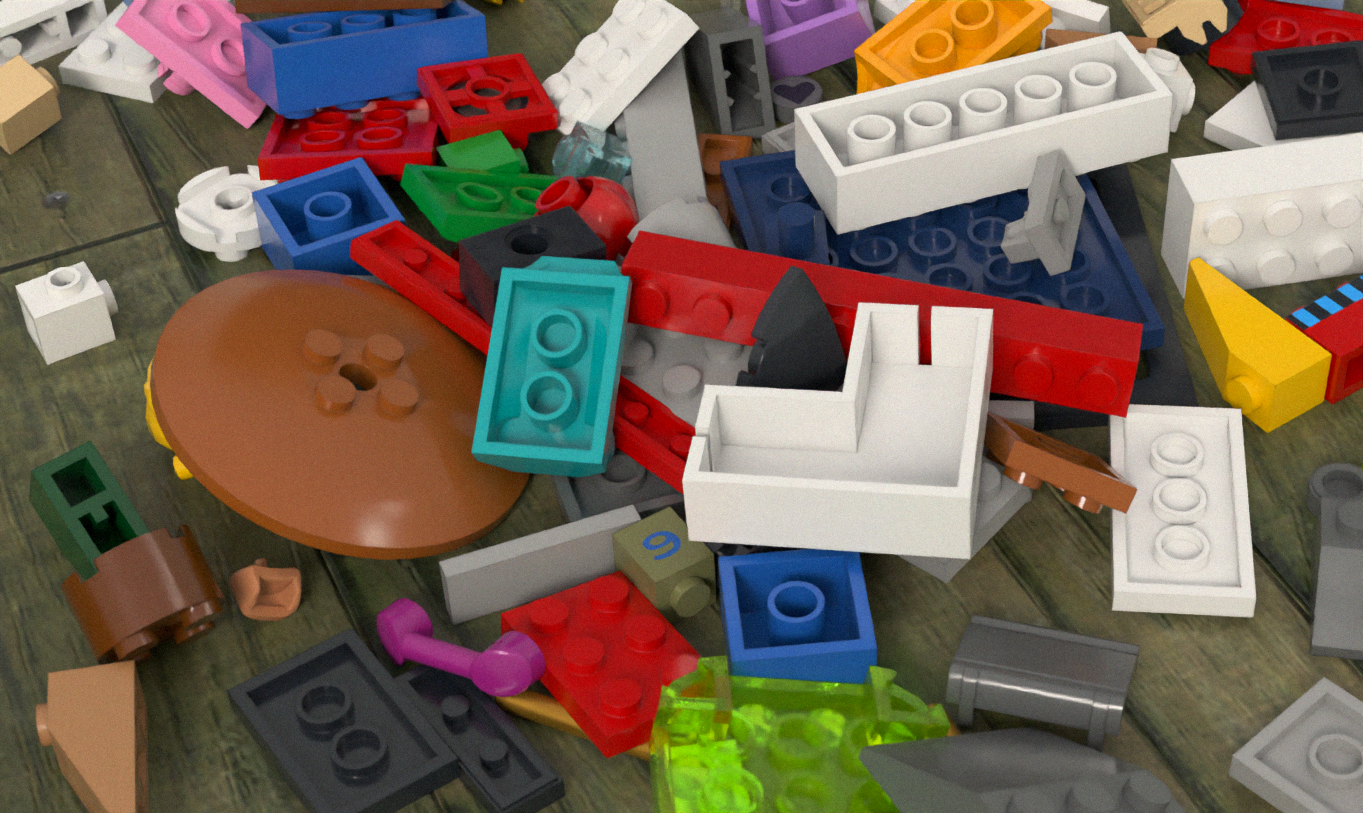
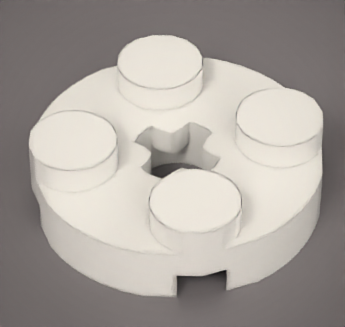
(204, 215)

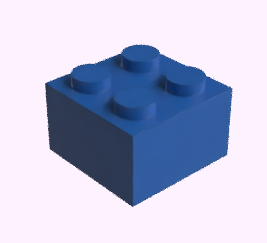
(316, 216)
(797, 616)

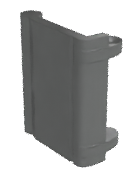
(1042, 676)

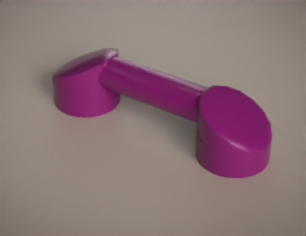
(500, 670)

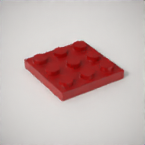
(381, 133)

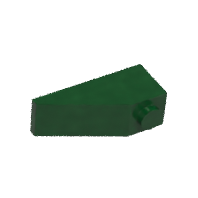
(83, 506)

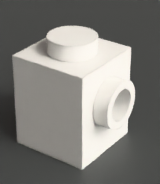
(67, 311)

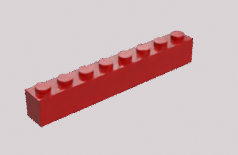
(1036, 348)

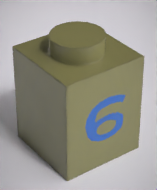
(666, 565)

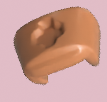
(266, 591)

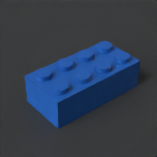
(355, 55)

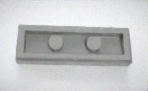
(532, 565)

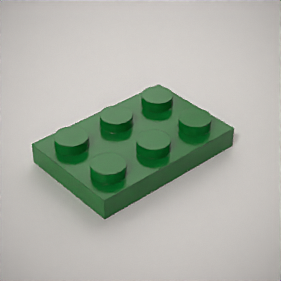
(472, 200)

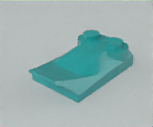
(554, 368)

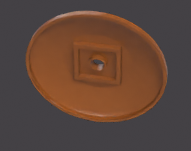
(268, 419)

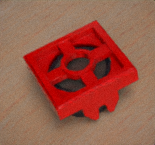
(487, 97)

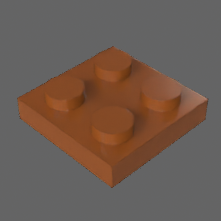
(1036, 457)

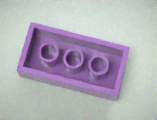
(810, 33)

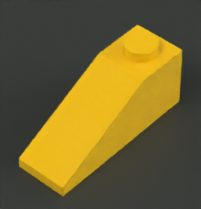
(1252, 351)

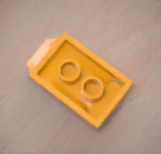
(949, 37)

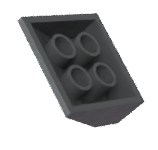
(1012, 774)

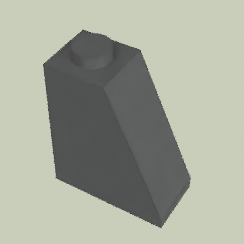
(731, 72)

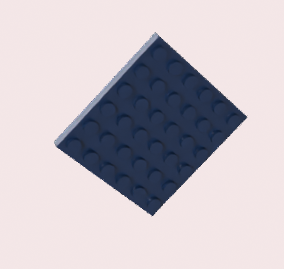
(957, 246)

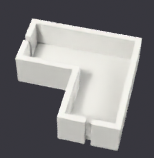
(857, 468)

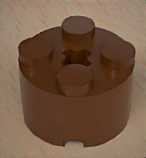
(145, 596)

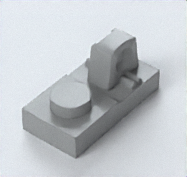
(1051, 219)

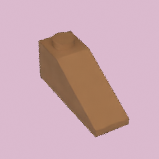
(99, 735)

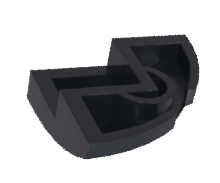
(795, 340)

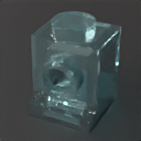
(587, 153)

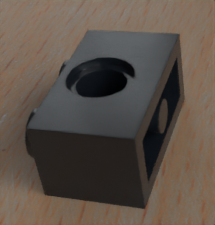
(518, 246)

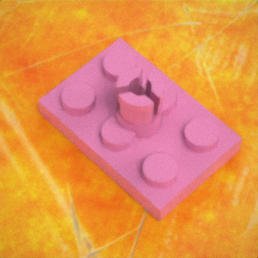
(202, 48)

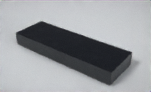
(491, 751)

